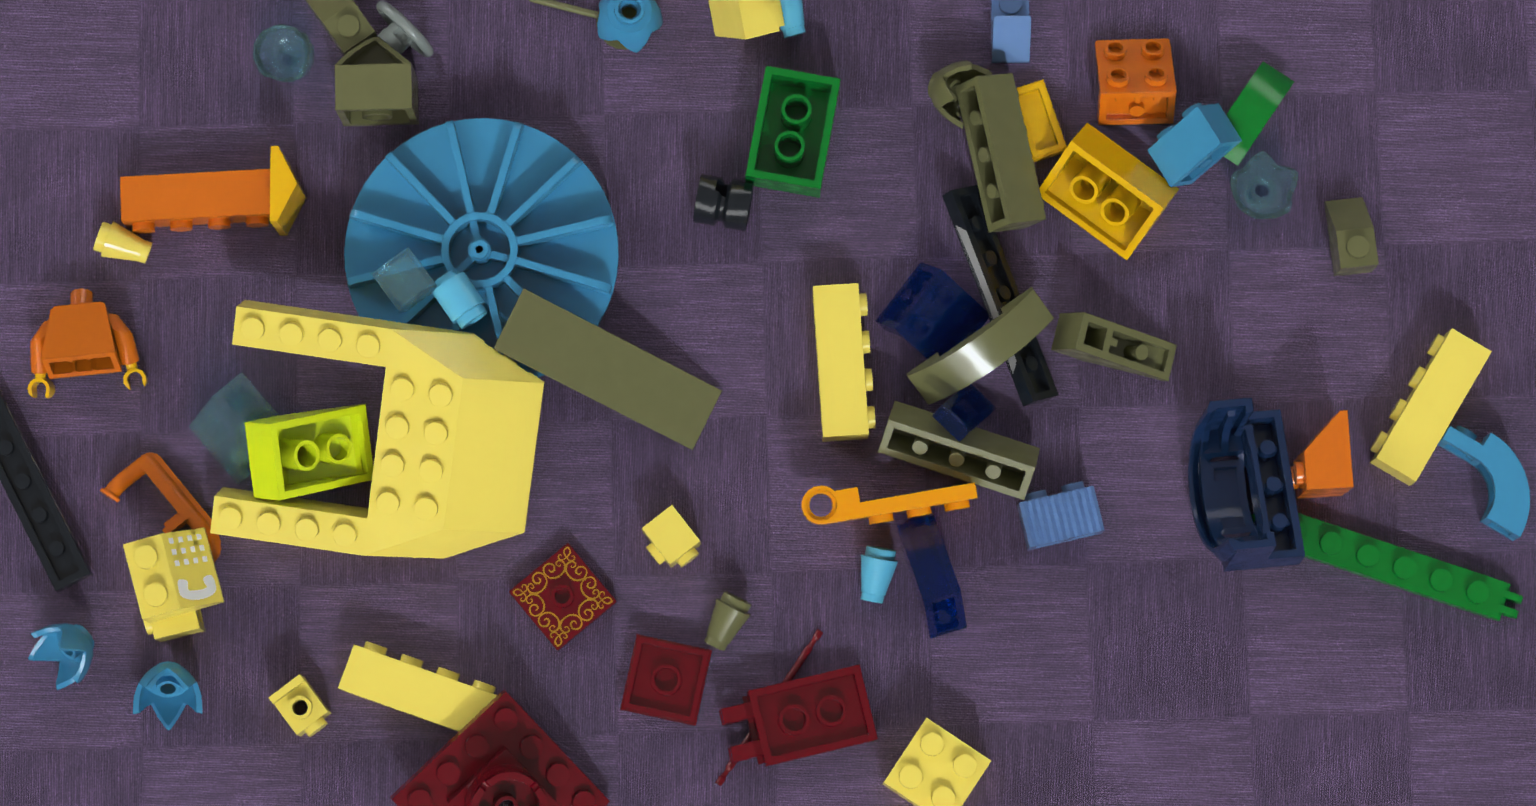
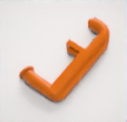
(187, 507)

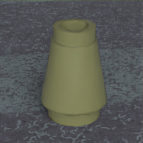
(726, 620)

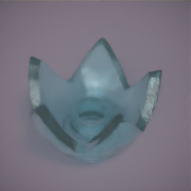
(1277, 179)

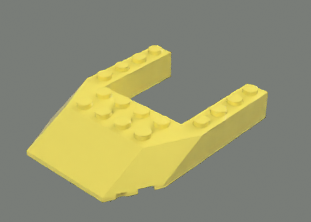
(448, 443)

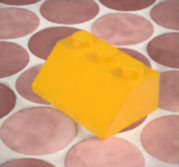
(1106, 191)

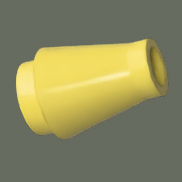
(120, 243)

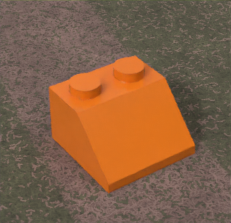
(1326, 462)

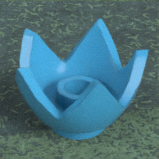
(630, 32)
(69, 646)
(168, 690)

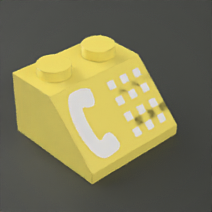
(173, 574)

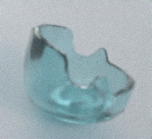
(283, 53)

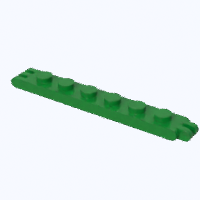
(1406, 569)

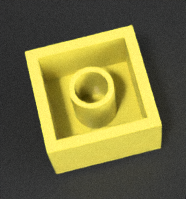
(936, 768)

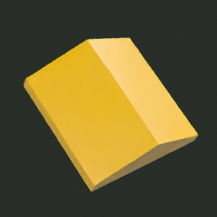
(285, 193)

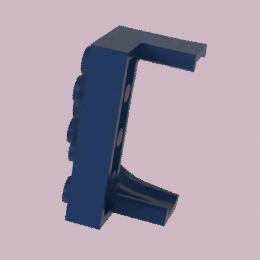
(1220, 492)

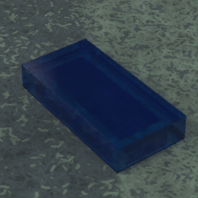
(964, 412)

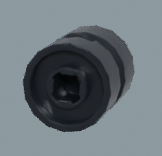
(723, 202)

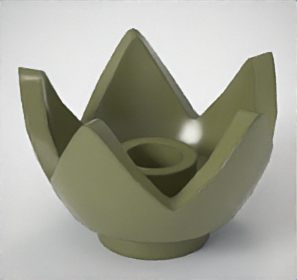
(943, 91)

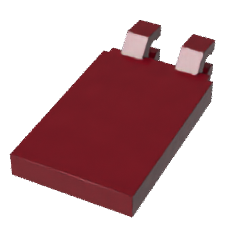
(803, 717)

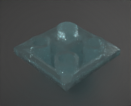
(222, 424)

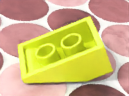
(309, 452)

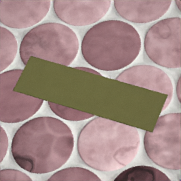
(607, 369)

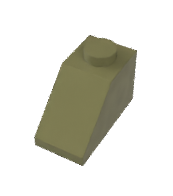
(1351, 237)

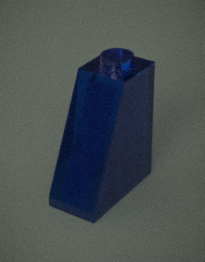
(932, 575)

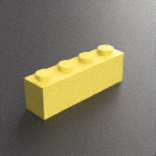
(841, 362)
(1430, 406)
(413, 690)

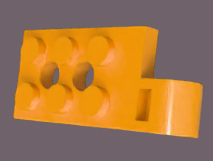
(847, 504)

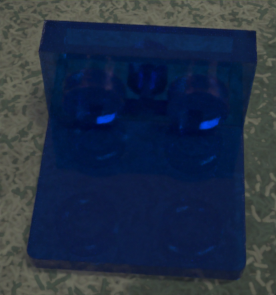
(932, 312)

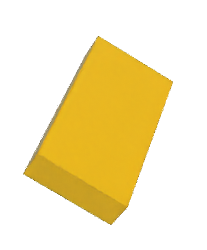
(1040, 121)

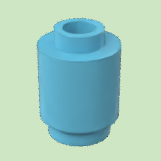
(459, 299)

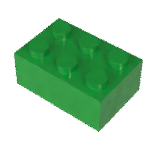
(792, 131)

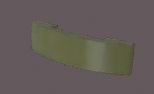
(983, 350)

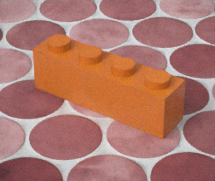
(195, 200)

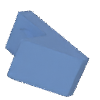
(1010, 31)

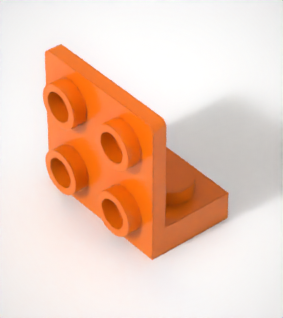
(1135, 82)

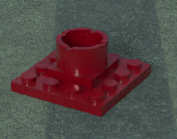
(500, 759)

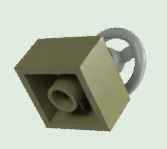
(376, 81)

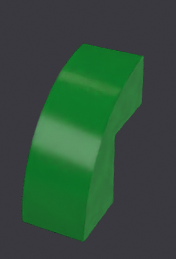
(1255, 107)

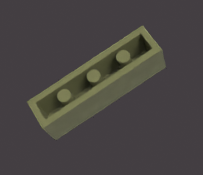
(1000, 152)
(978, 459)

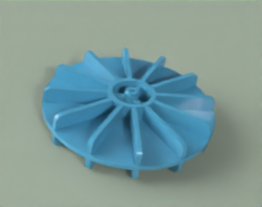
(486, 204)

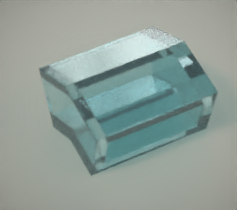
(404, 280)

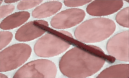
(790, 675)

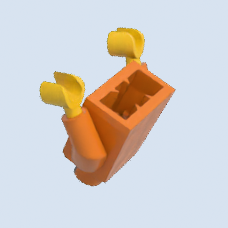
(81, 342)

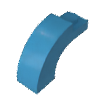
(1503, 474)

